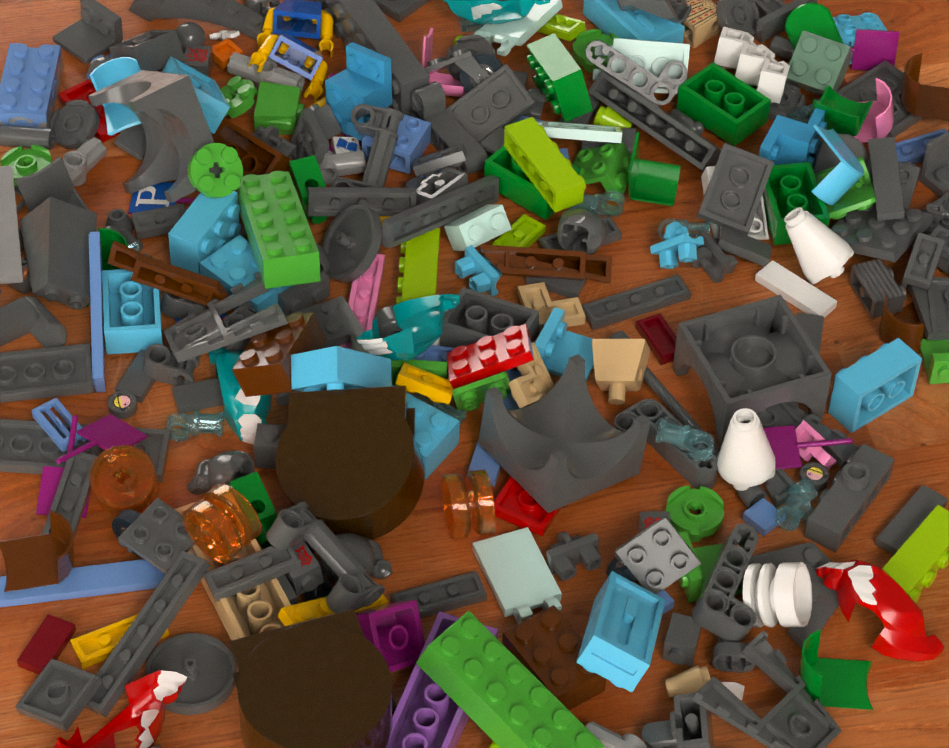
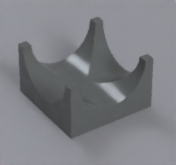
(171, 125)
(752, 360)
(561, 442)

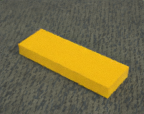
(99, 644)

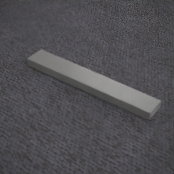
(9, 235)

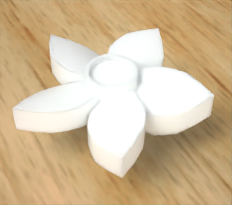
(224, 35)

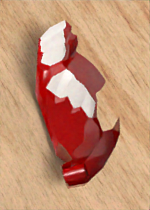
(875, 589)
(146, 711)

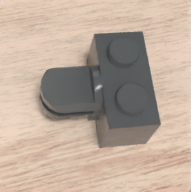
(437, 184)
(688, 726)

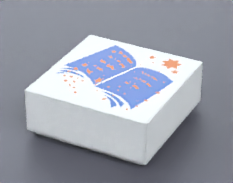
(344, 144)

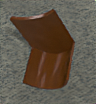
(923, 99)
(903, 326)
(39, 558)

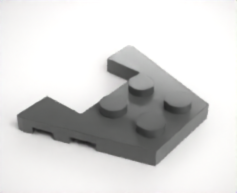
(823, 599)

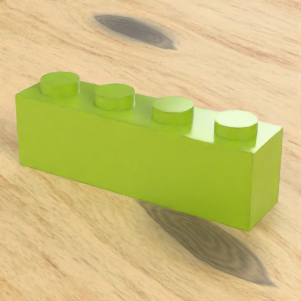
(544, 164)
(419, 266)
(922, 554)

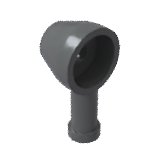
(120, 220)

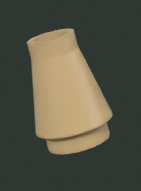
(687, 681)

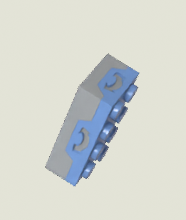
(30, 85)

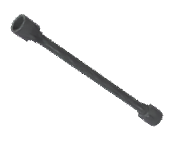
(749, 496)

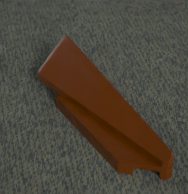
(548, 263)
(167, 276)

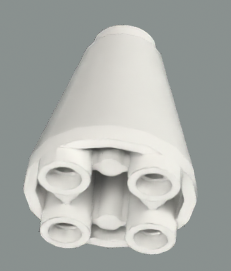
(816, 246)
(746, 452)

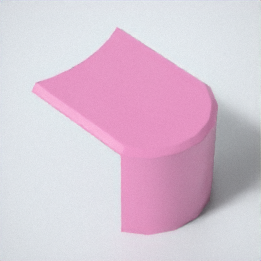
(450, 85)
(880, 115)

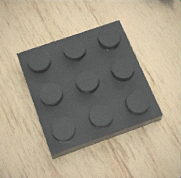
(865, 90)
(881, 238)

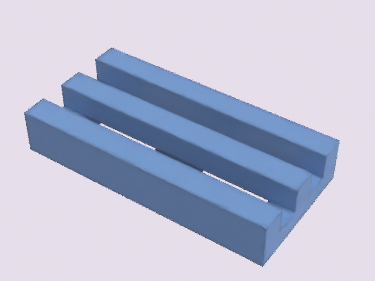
(49, 429)

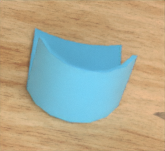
(117, 116)
(843, 175)

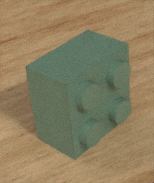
(818, 63)

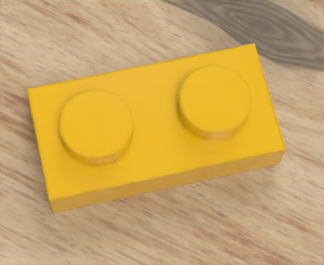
(426, 383)

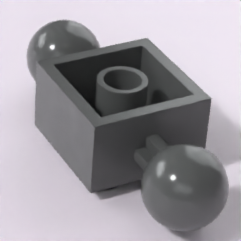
(155, 47)

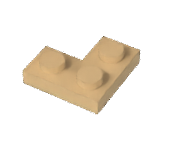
(537, 298)
(533, 383)

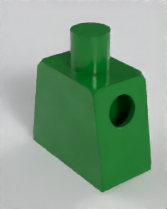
(306, 170)
(256, 494)

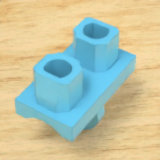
(676, 242)
(481, 269)

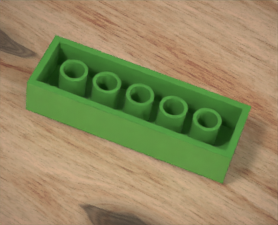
(278, 230)
(500, 690)

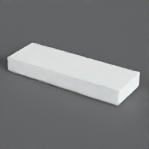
(795, 290)

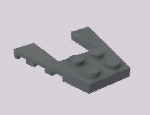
(338, 326)
(207, 332)
(787, 415)
(791, 723)

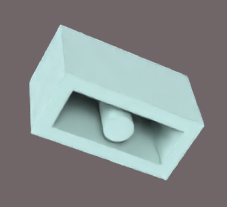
(477, 227)

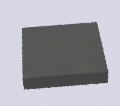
(59, 694)

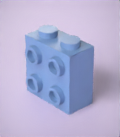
(412, 141)

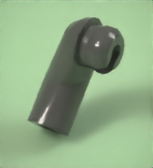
(697, 126)

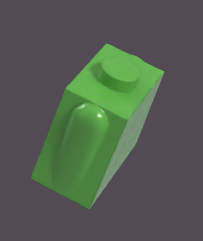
(278, 107)

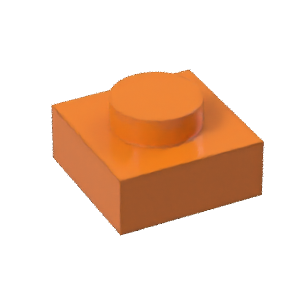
(223, 50)

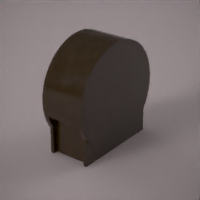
(352, 458)
(313, 686)

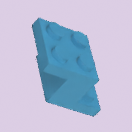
(362, 82)
(793, 140)

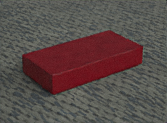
(658, 337)
(46, 644)

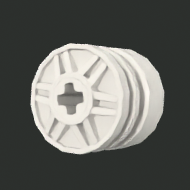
(778, 594)

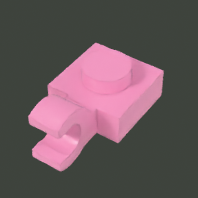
(806, 433)

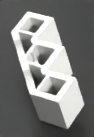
(753, 63)

